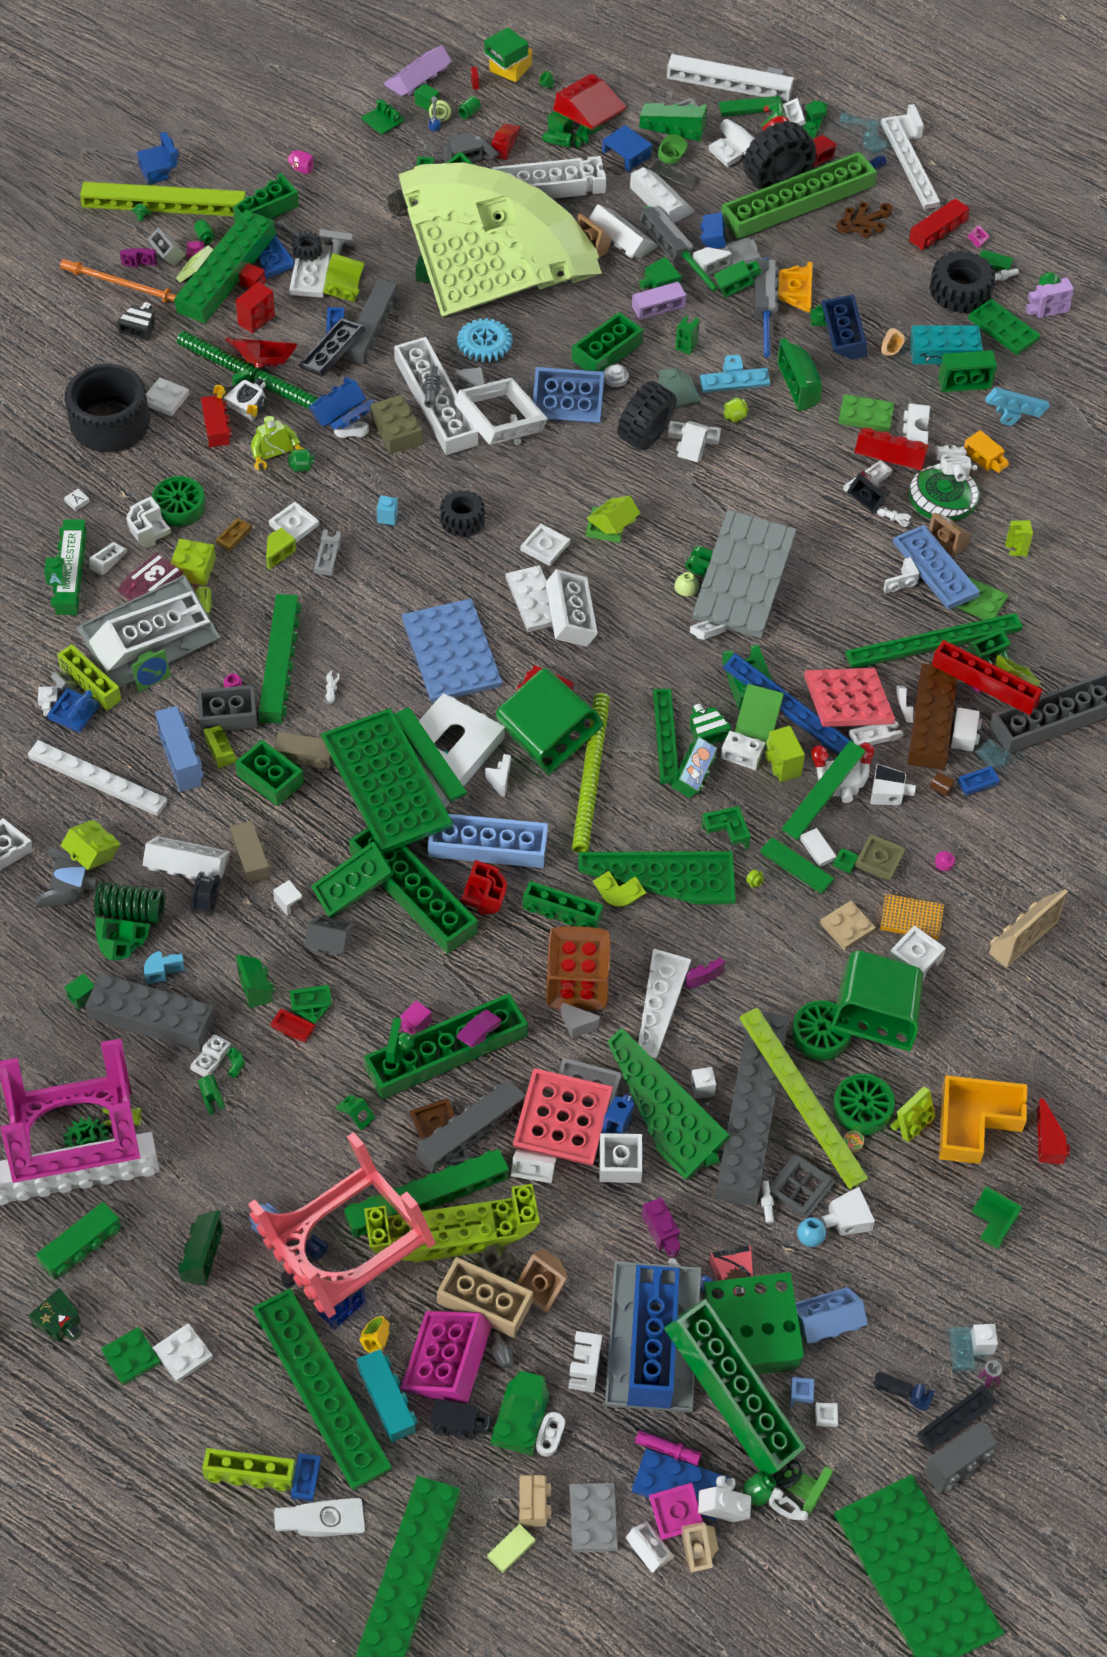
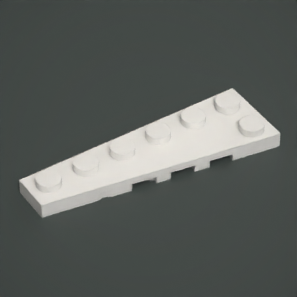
(662, 994)

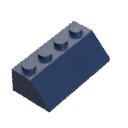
(845, 327)

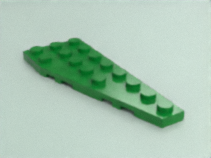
(685, 876)
(673, 1118)

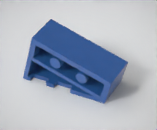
(337, 402)

